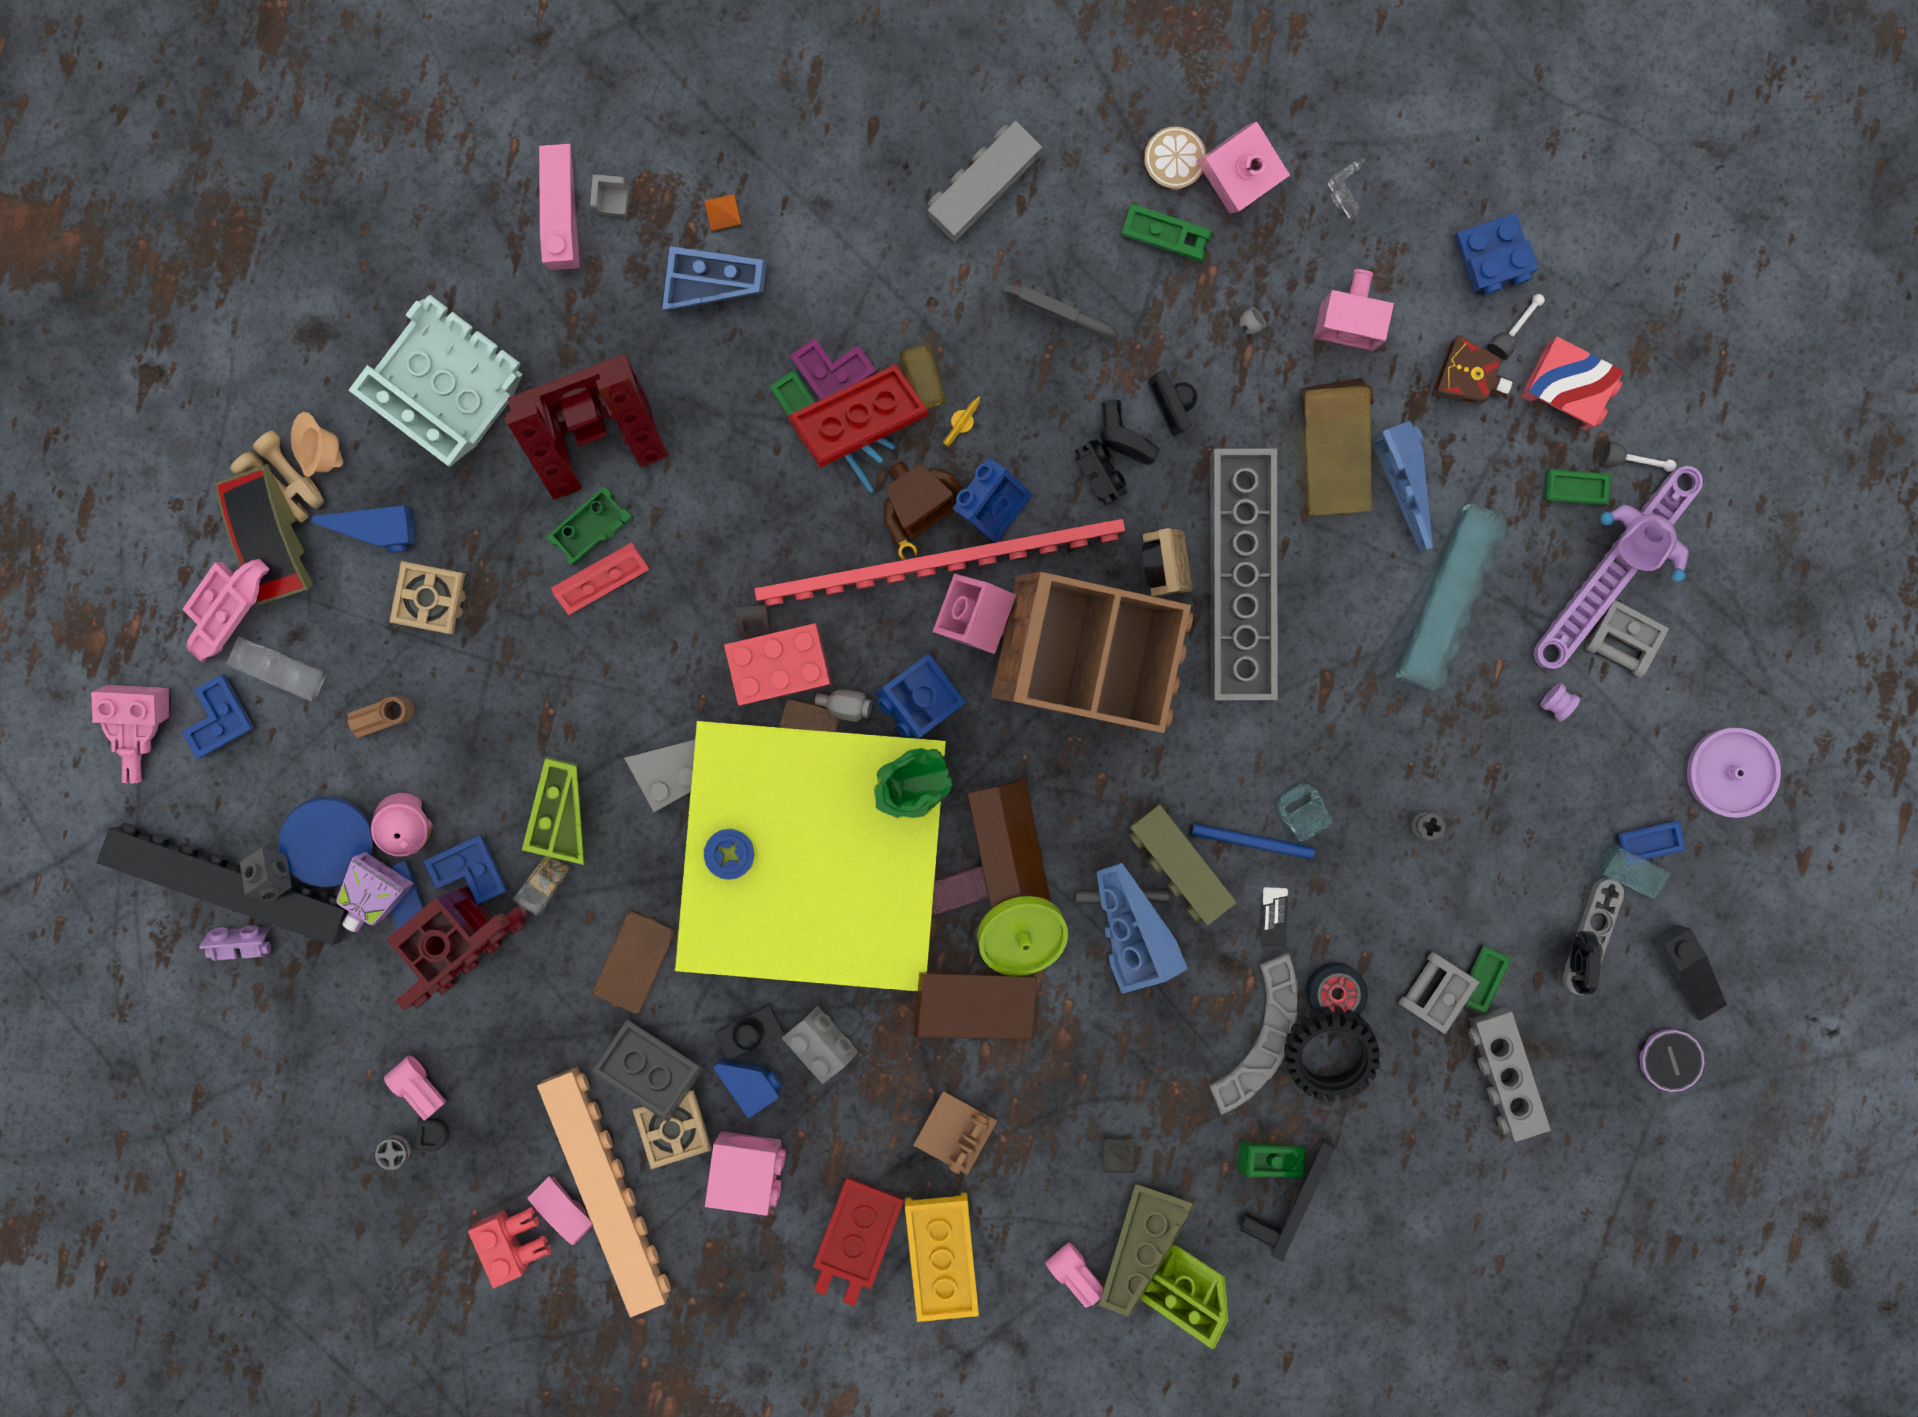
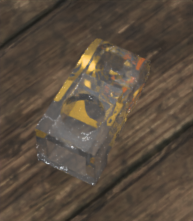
(541, 885)

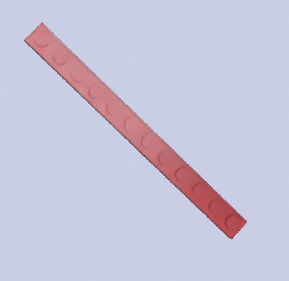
(953, 560)

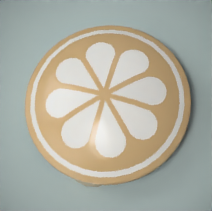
(1173, 157)

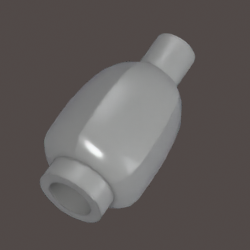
(846, 704)

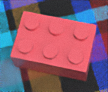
(778, 664)

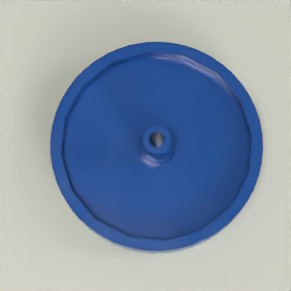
(323, 839)

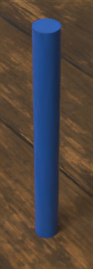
(1252, 841)

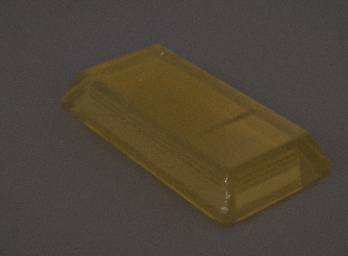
(923, 375)

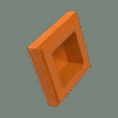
(722, 212)

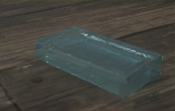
(1635, 872)

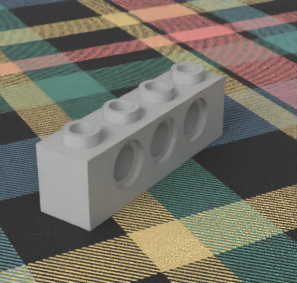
(1531, 1117)

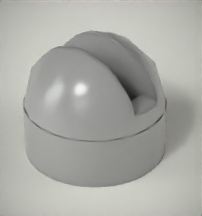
(1253, 320)

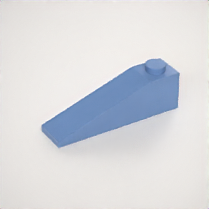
(1404, 466)
(1140, 941)

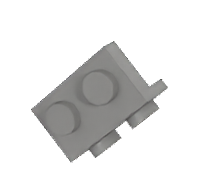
(820, 1045)

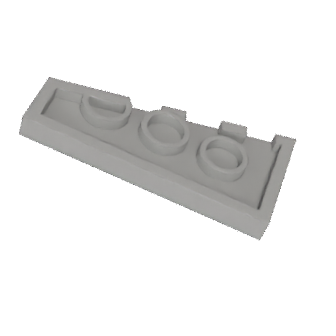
(664, 773)

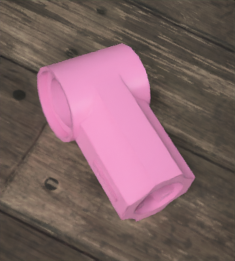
(410, 1081)
(1071, 1268)

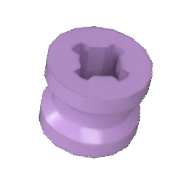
(1560, 702)

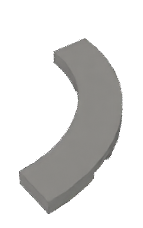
(1268, 1048)

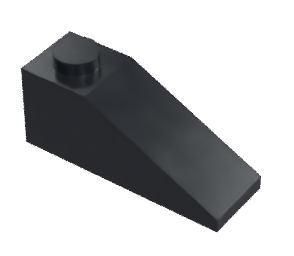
(1690, 970)

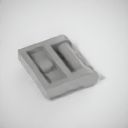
(1633, 630)
(1448, 997)

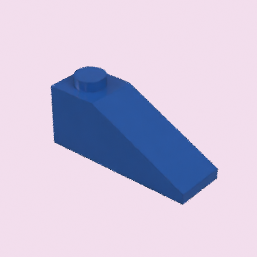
(382, 527)

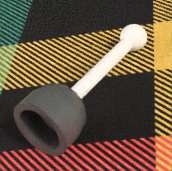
(1503, 343)
(1615, 454)

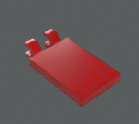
(856, 1237)

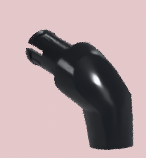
(1122, 439)

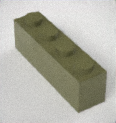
(1182, 864)

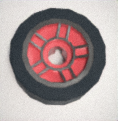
(1334, 976)

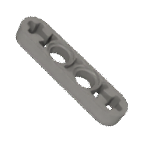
(1603, 935)

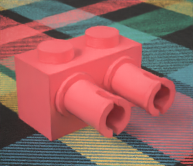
(500, 1249)

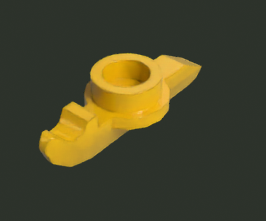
(961, 421)

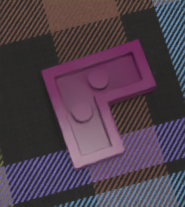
(831, 377)

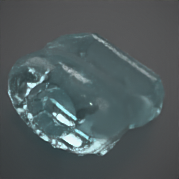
(1308, 819)

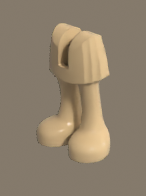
(268, 448)

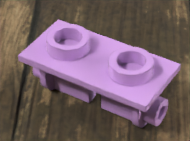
(223, 942)

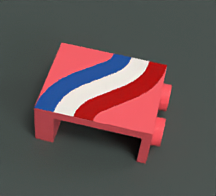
(1573, 382)

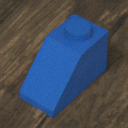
(749, 1084)

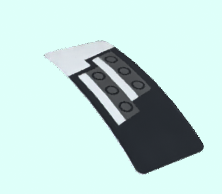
(1274, 916)

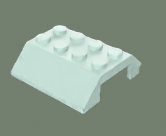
(440, 382)

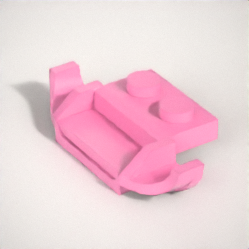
(220, 605)

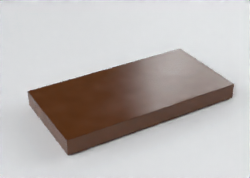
(975, 1006)

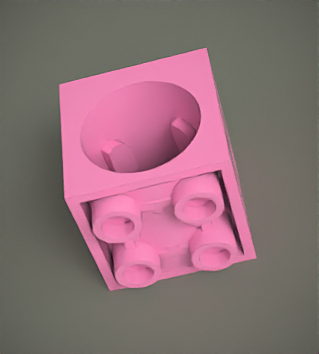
(745, 1173)

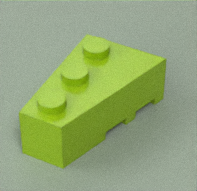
(556, 814)

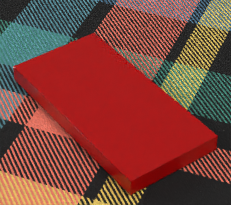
(857, 415)

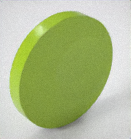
(1022, 936)

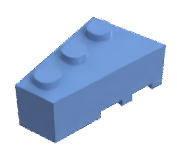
(710, 277)

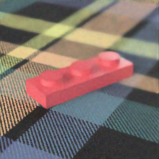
(600, 578)

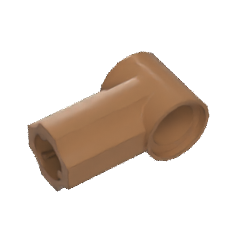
(379, 716)

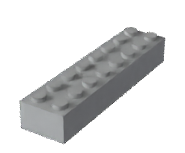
(1243, 574)

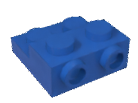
(1496, 254)
(992, 500)
(919, 698)

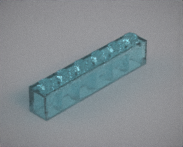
(1451, 597)

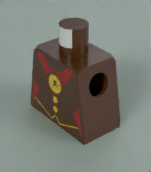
(1469, 374)

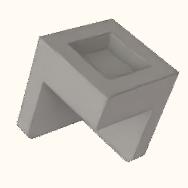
(610, 195)

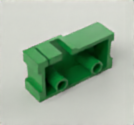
(589, 526)

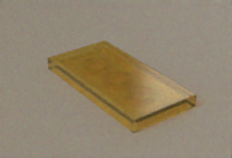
(1338, 450)

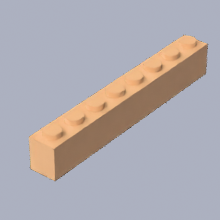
(604, 1191)

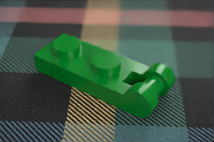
(1166, 232)

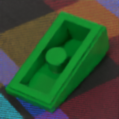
(1271, 1160)

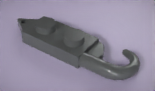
(1062, 310)

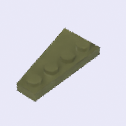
(1144, 1242)

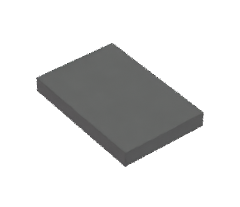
(647, 1070)

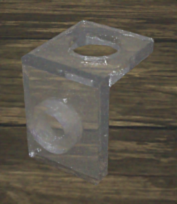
(1340, 193)

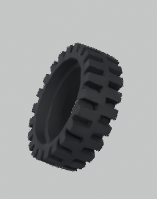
(1341, 1083)

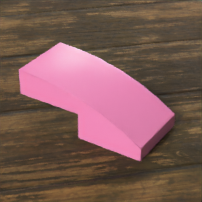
(560, 1211)

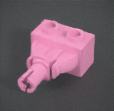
(130, 721)

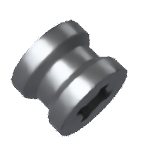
(387, 1155)

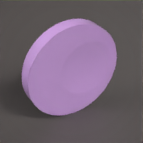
(1733, 772)

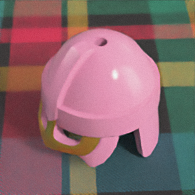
(401, 815)

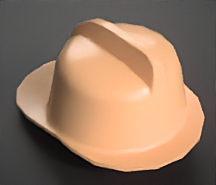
(314, 446)

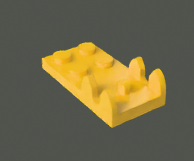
(941, 1258)

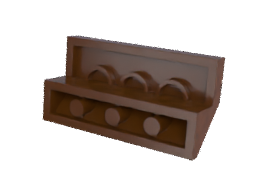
(1008, 842)

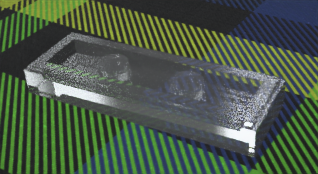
(276, 669)

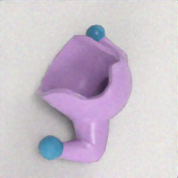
(1648, 541)

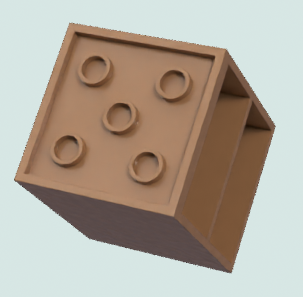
(1092, 651)

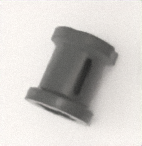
(1430, 835)

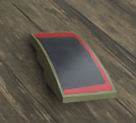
(261, 529)

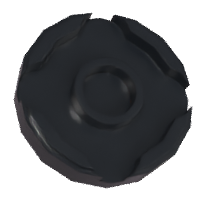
(1586, 962)

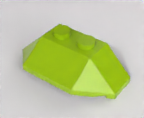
(1190, 1296)

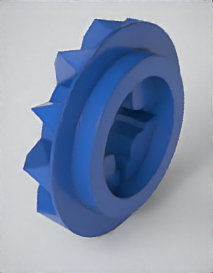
(714, 857)

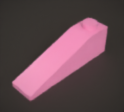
(558, 208)

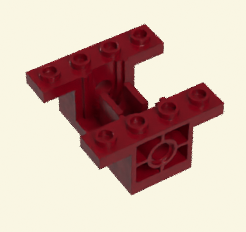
(580, 405)
(449, 940)

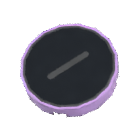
(1671, 1060)

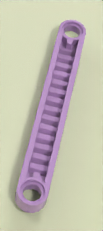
(1610, 575)

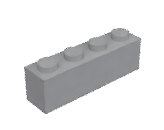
(984, 180)

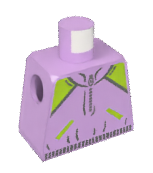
(370, 891)

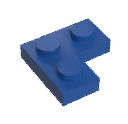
(225, 721)
(472, 861)

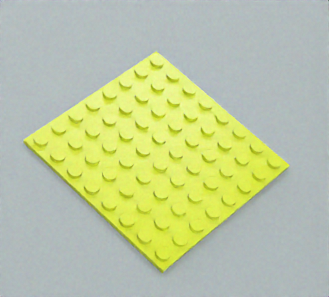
(832, 878)

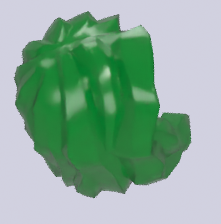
(912, 783)

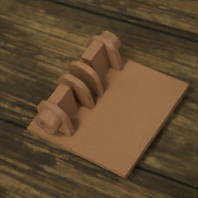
(955, 1133)

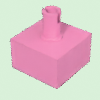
(1243, 167)
(1353, 317)
(974, 613)

